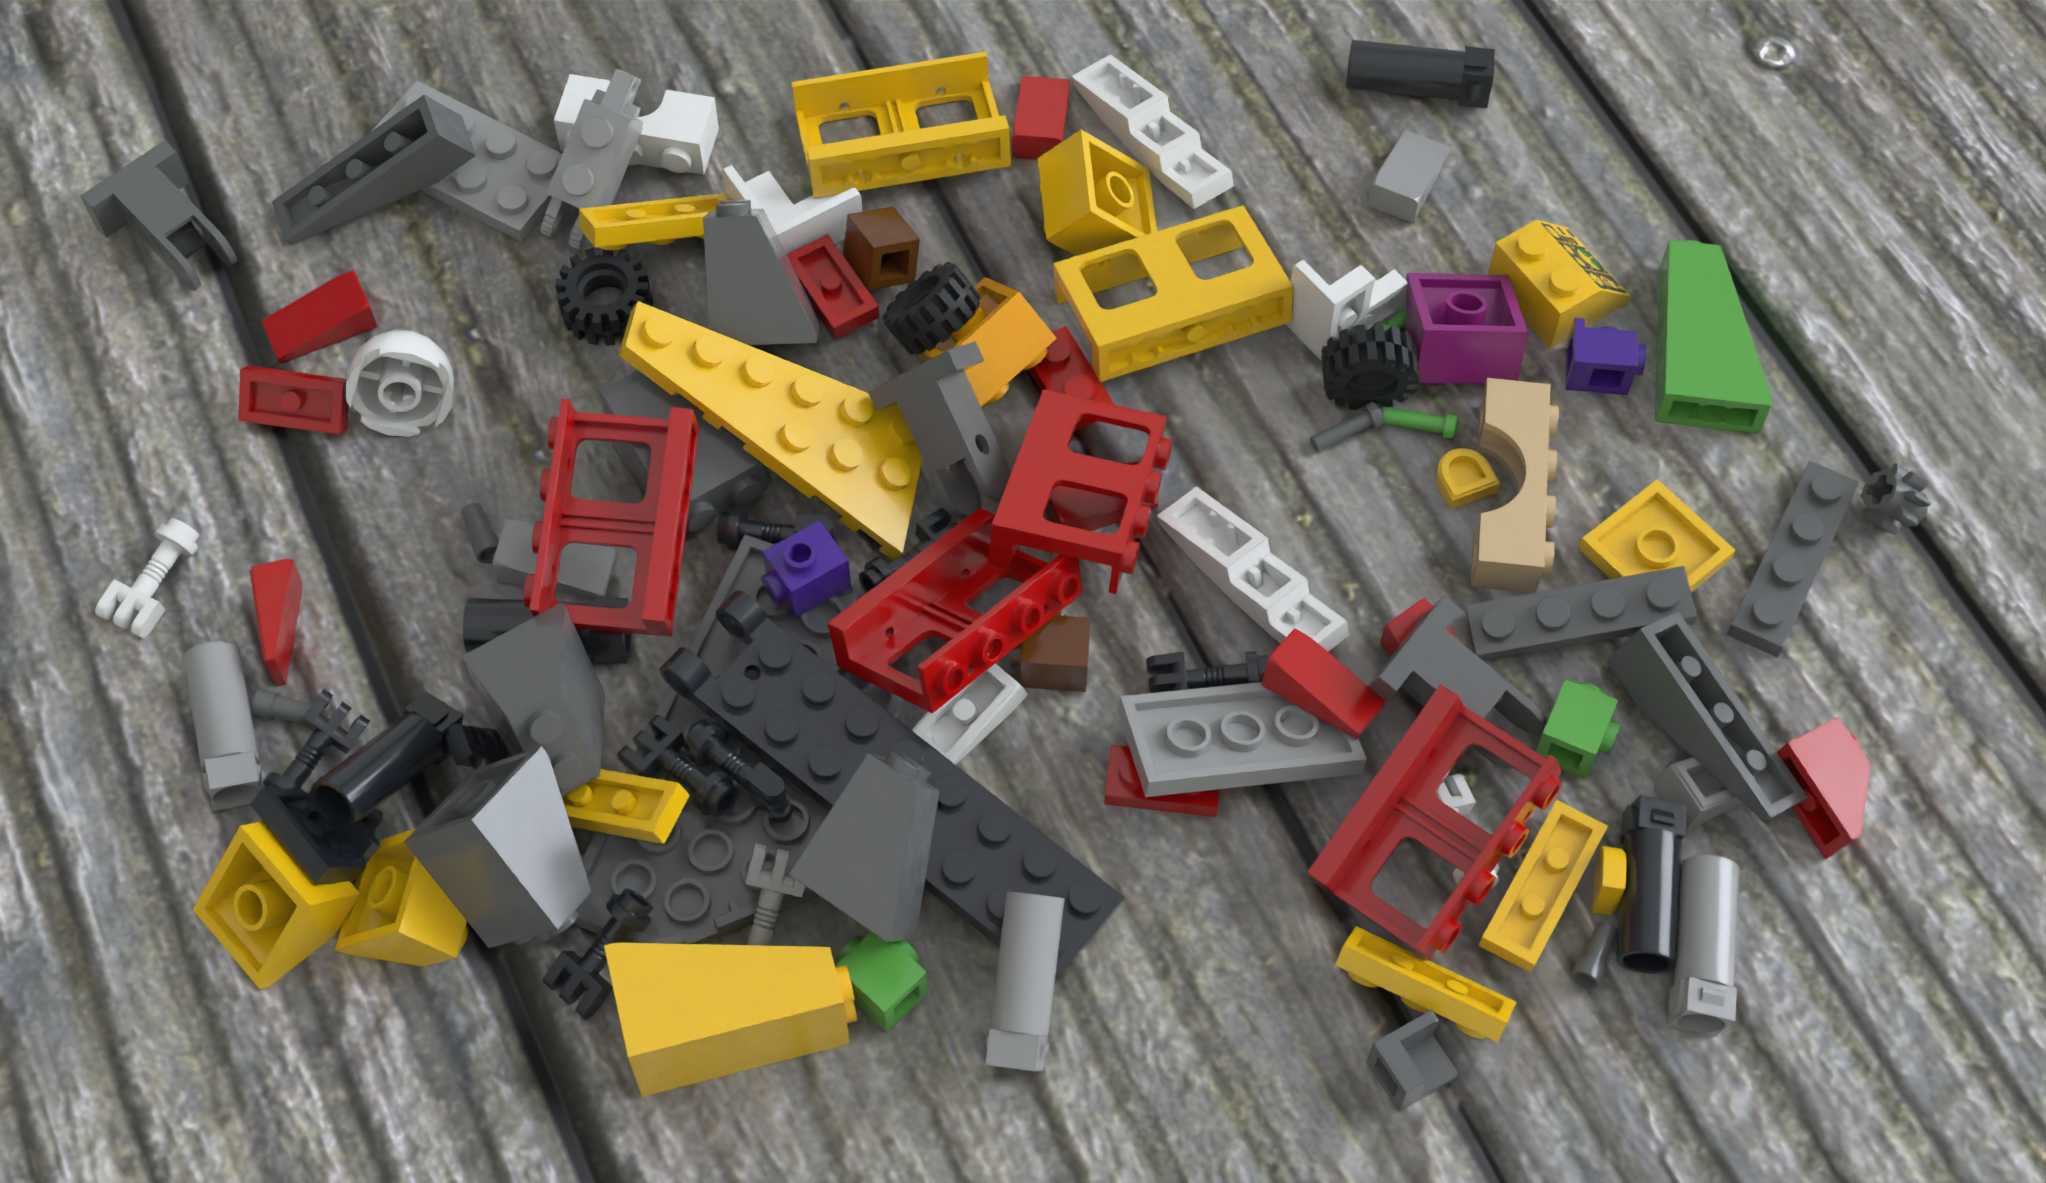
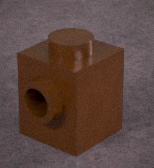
(881, 248)
(1055, 655)

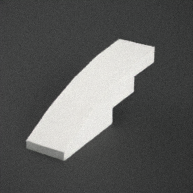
(1154, 135)
(1247, 571)

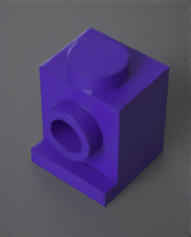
(1602, 359)

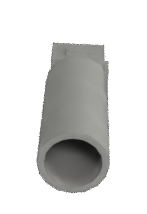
(223, 724)
(1706, 946)
(1024, 981)

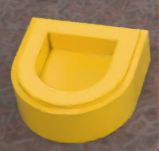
(1465, 477)
(1608, 880)

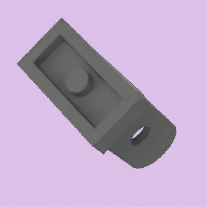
(150, 202)
(949, 427)
(1436, 657)

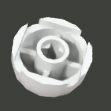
(400, 383)

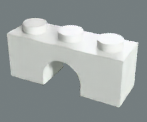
(672, 137)

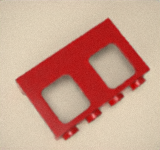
(1048, 463)
(650, 527)
(931, 600)
(1406, 805)

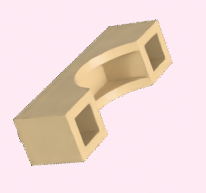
(1510, 540)

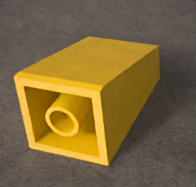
(724, 1008)

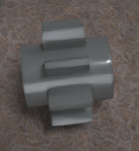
(1895, 499)

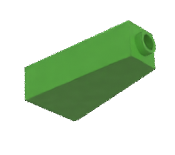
(1704, 346)

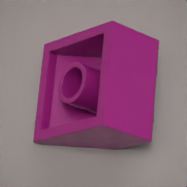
(1465, 327)

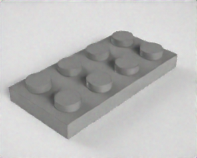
(504, 180)
(1230, 740)

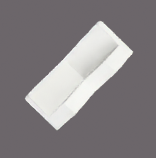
(797, 222)
(1350, 301)

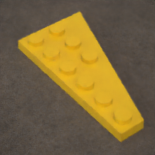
(792, 420)

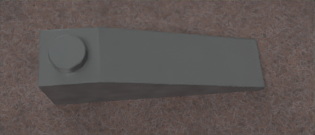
(387, 164)
(1696, 706)

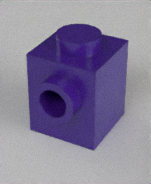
(805, 570)

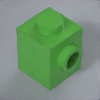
(1579, 727)
(884, 977)

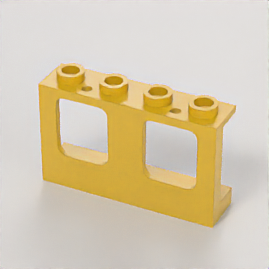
(902, 149)
(1186, 310)

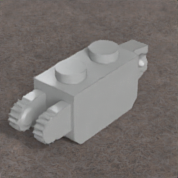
(595, 154)

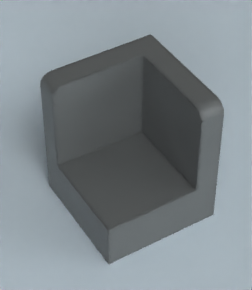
(1411, 1062)

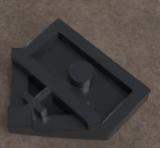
(320, 849)

